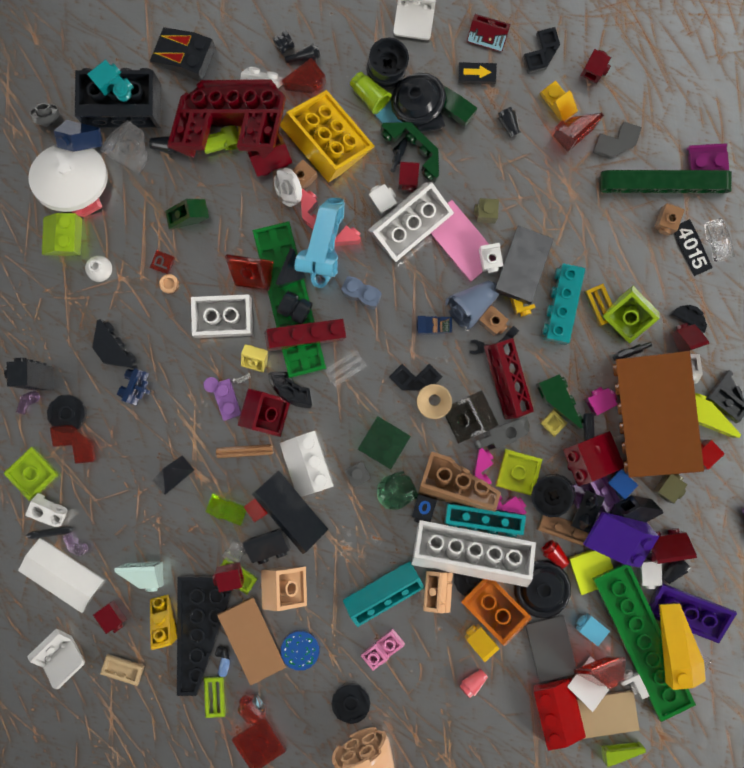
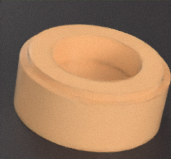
(169, 284)

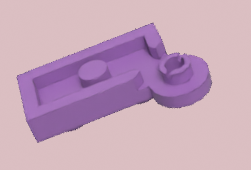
(224, 396)

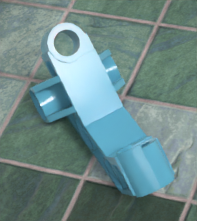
(321, 254)

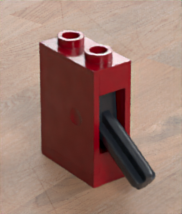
(594, 456)

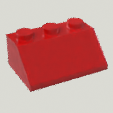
(559, 714)

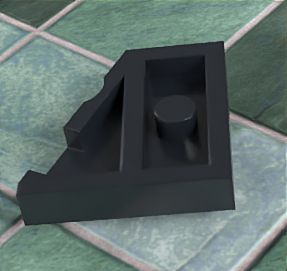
(728, 398)

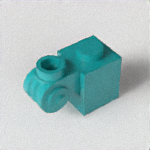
(107, 79)

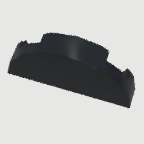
(690, 315)

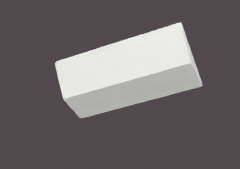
(61, 575)

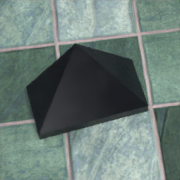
(288, 273)
(173, 474)

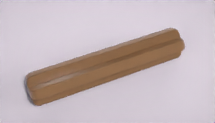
(241, 451)

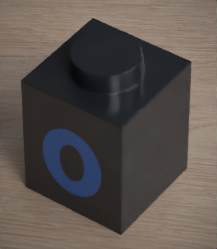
(423, 508)

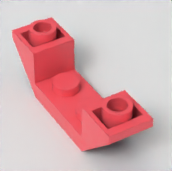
(308, 205)

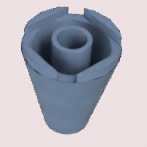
(471, 303)

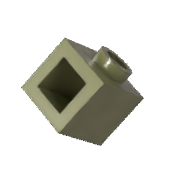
(486, 210)
(671, 488)

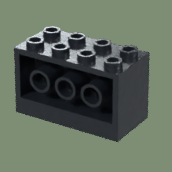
(108, 112)

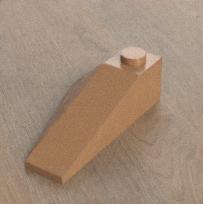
(453, 484)

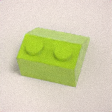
(62, 234)
(631, 314)

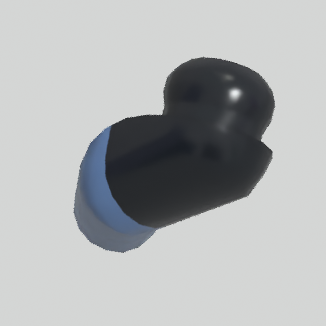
(224, 662)

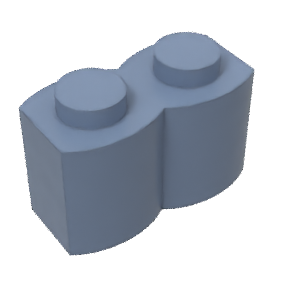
(357, 291)

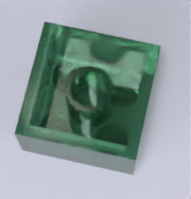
(384, 442)

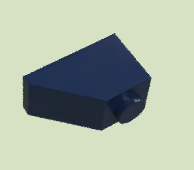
(77, 136)

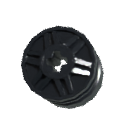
(387, 53)
(542, 497)

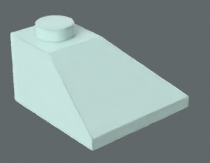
(142, 575)

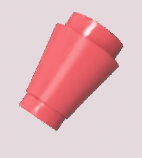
(473, 683)

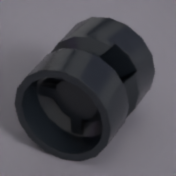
(294, 307)

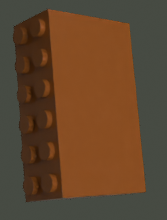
(658, 415)

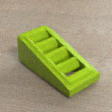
(618, 753)

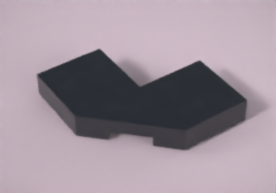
(540, 59)
(408, 382)

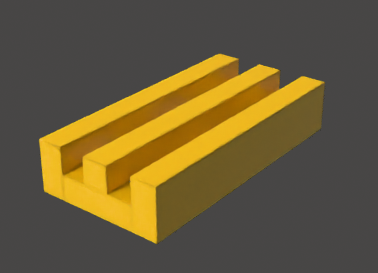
(593, 305)

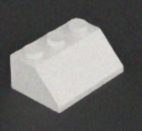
(306, 464)

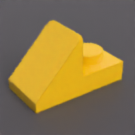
(559, 101)

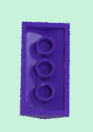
(703, 616)

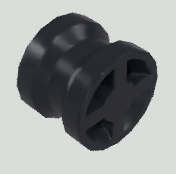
(283, 42)

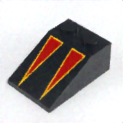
(183, 52)

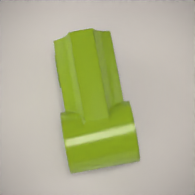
(225, 139)

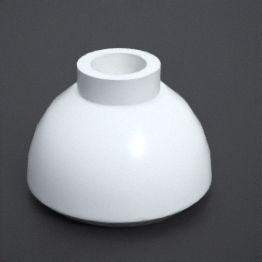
(98, 268)

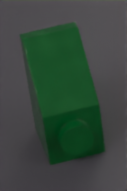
(187, 213)

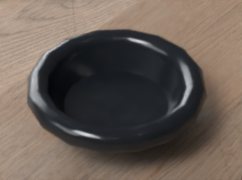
(418, 98)
(547, 592)

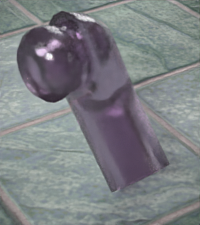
(26, 400)
(73, 547)

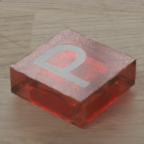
(162, 262)

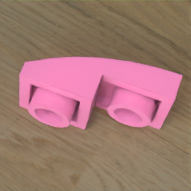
(382, 649)

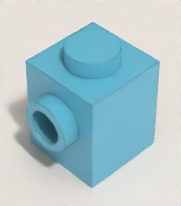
(592, 629)

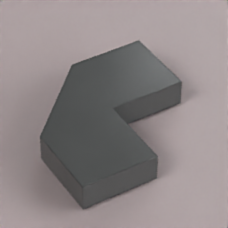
(611, 146)

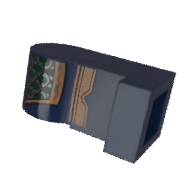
(433, 325)

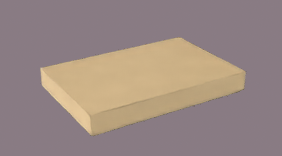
(612, 716)

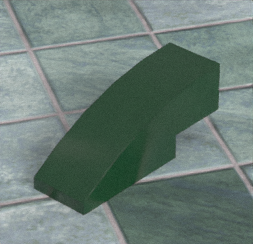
(458, 107)

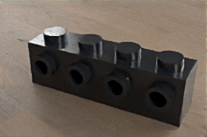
(29, 375)

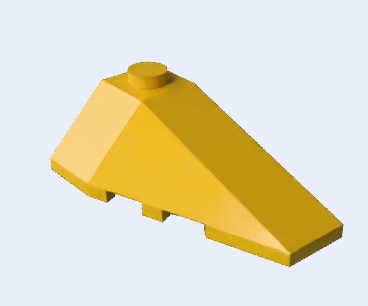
(681, 655)

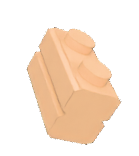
(438, 591)

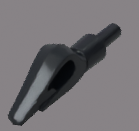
(398, 152)
(625, 353)

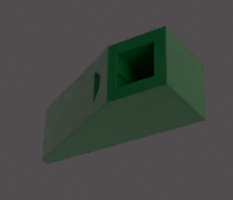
(556, 396)

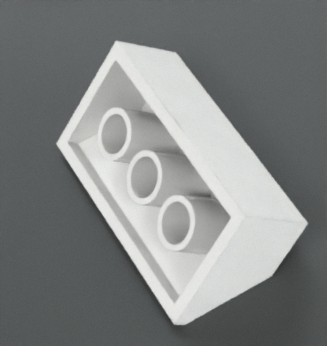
(411, 221)

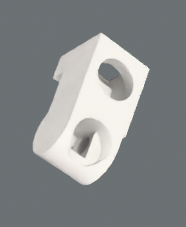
(46, 511)

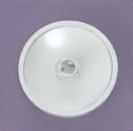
(67, 178)

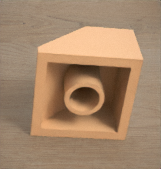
(283, 588)

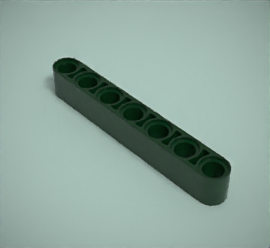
(666, 181)

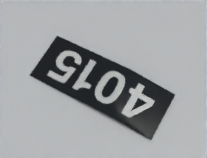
(692, 248)

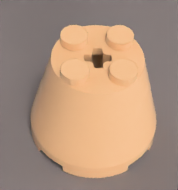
(364, 750)

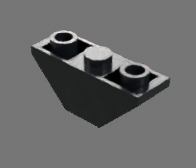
(111, 348)
(637, 508)

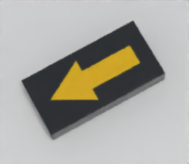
(477, 73)

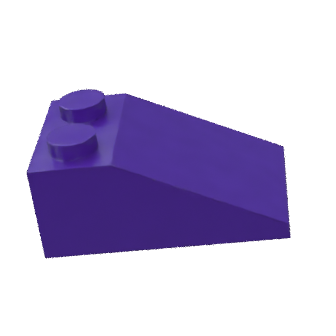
(622, 539)

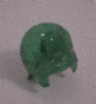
(396, 491)

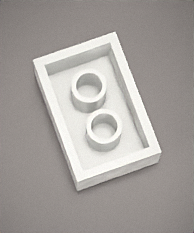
(222, 316)

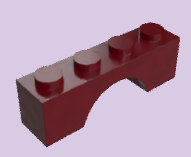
(302, 334)

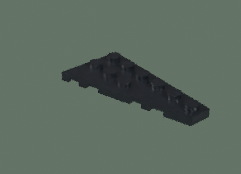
(196, 629)

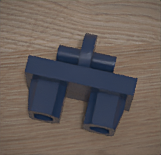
(135, 387)

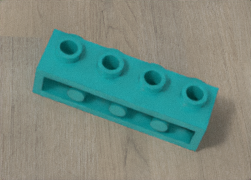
(564, 304)
(491, 521)
(383, 594)

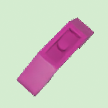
(482, 462)

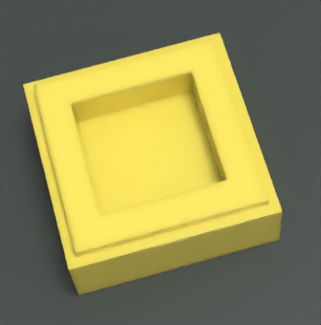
(553, 423)

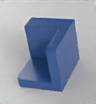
(622, 484)

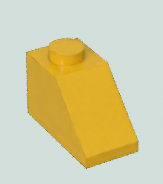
(481, 642)

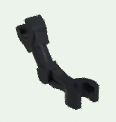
(510, 334)

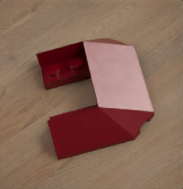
(245, 103)

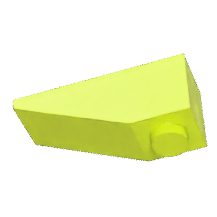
(713, 419)

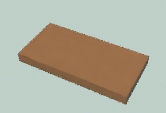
(251, 641)

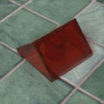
(250, 271)

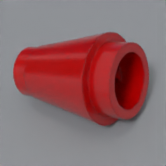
(555, 554)

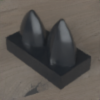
(587, 511)

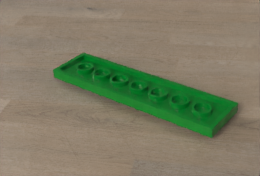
(641, 638)

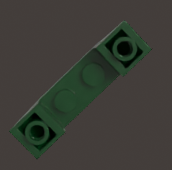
(394, 131)

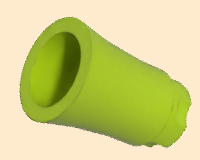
(370, 92)

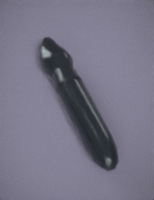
(49, 532)

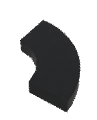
(289, 390)

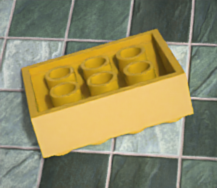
(326, 135)

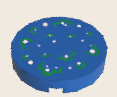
(300, 650)

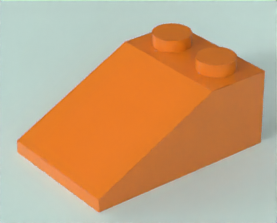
(496, 610)

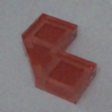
(68, 435)

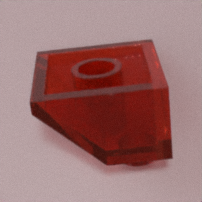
(576, 129)
(604, 672)

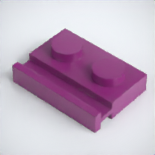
(708, 157)

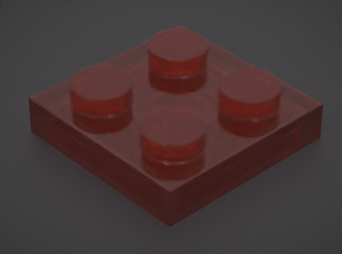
(259, 744)

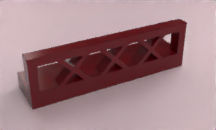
(505, 380)

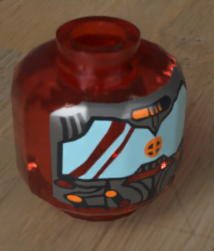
(252, 709)

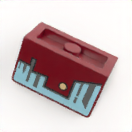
(488, 32)

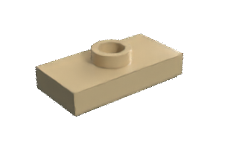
(122, 669)

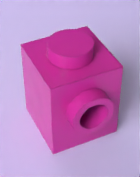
(601, 400)

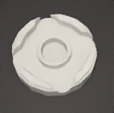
(288, 186)

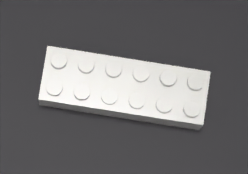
(474, 553)

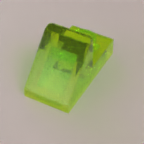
(226, 509)

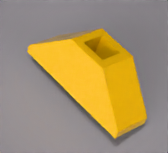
(162, 622)

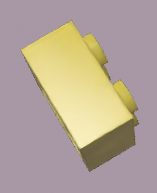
(254, 358)

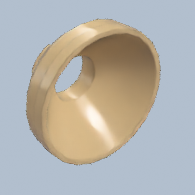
(434, 411)

